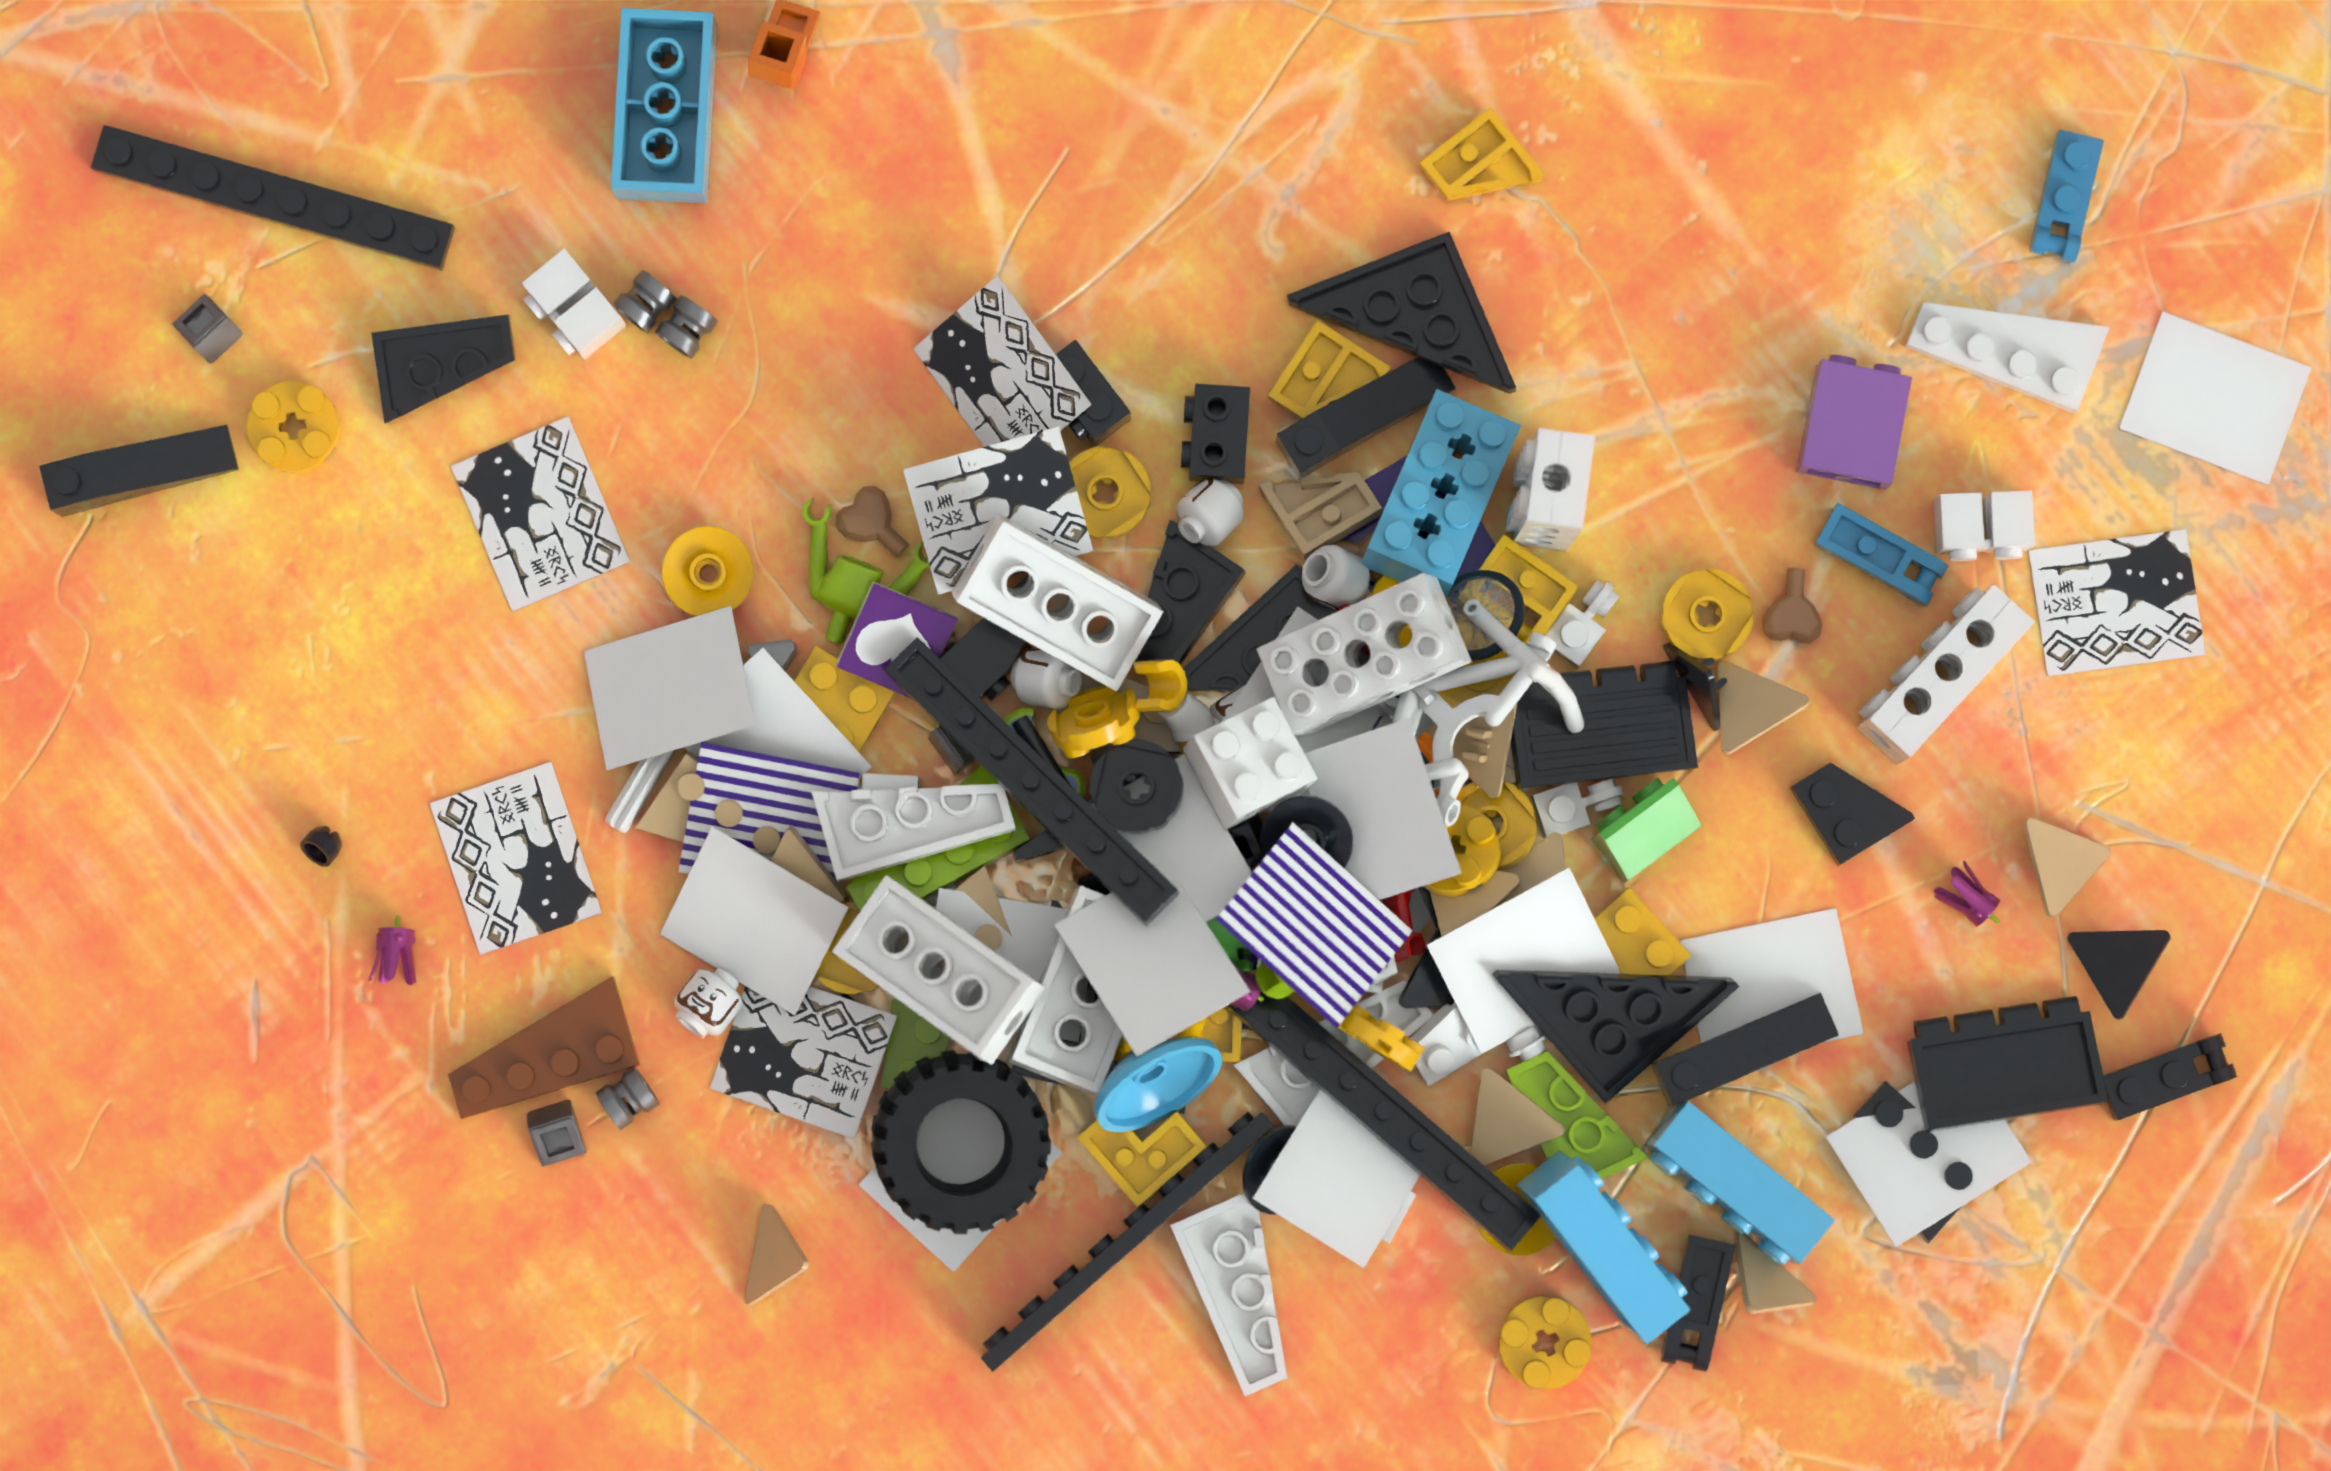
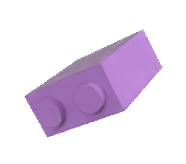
(1854, 422)

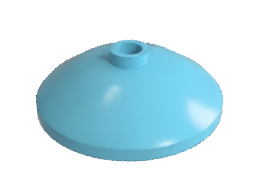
(1156, 1083)

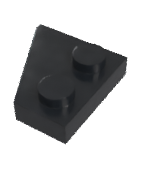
(1847, 811)

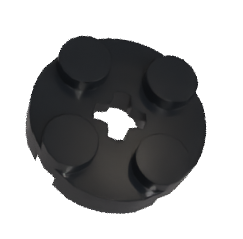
(1122, 764)

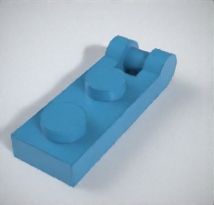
(2066, 194)
(1880, 553)

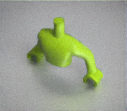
(849, 578)

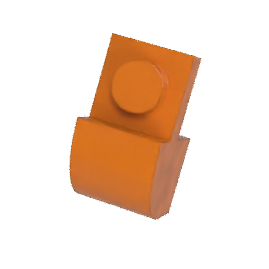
(783, 44)

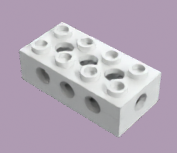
(1552, 489)
(1998, 627)
(1063, 632)
(1336, 640)
(907, 975)
(1038, 1040)

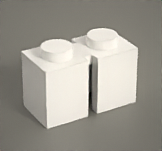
(573, 304)
(2006, 520)

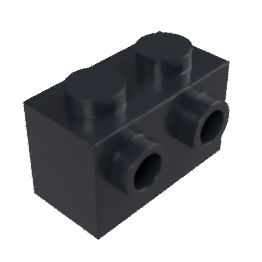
(1107, 409)
(1218, 433)

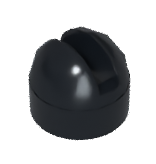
(321, 846)

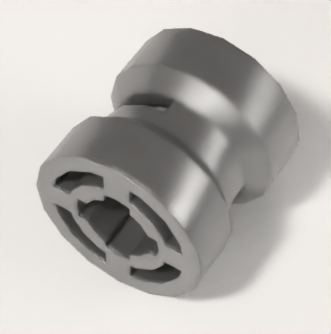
(652, 294)
(693, 319)
(636, 1091)

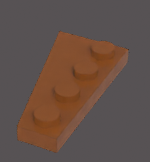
(556, 1052)

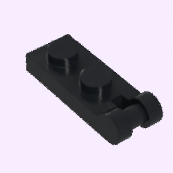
(2166, 1077)
(1705, 1278)

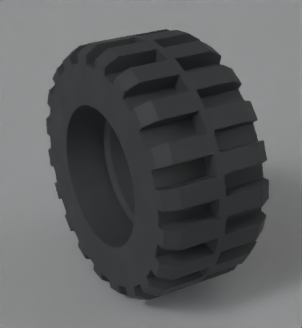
(977, 1202)

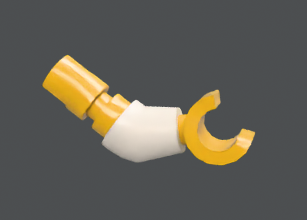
(1169, 697)

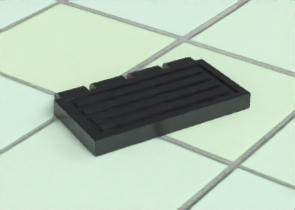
(1626, 729)
(2007, 1068)

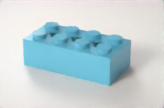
(642, 84)
(1430, 467)
(1738, 1182)
(1603, 1247)

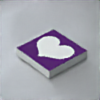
(886, 627)

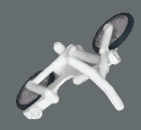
(1489, 617)

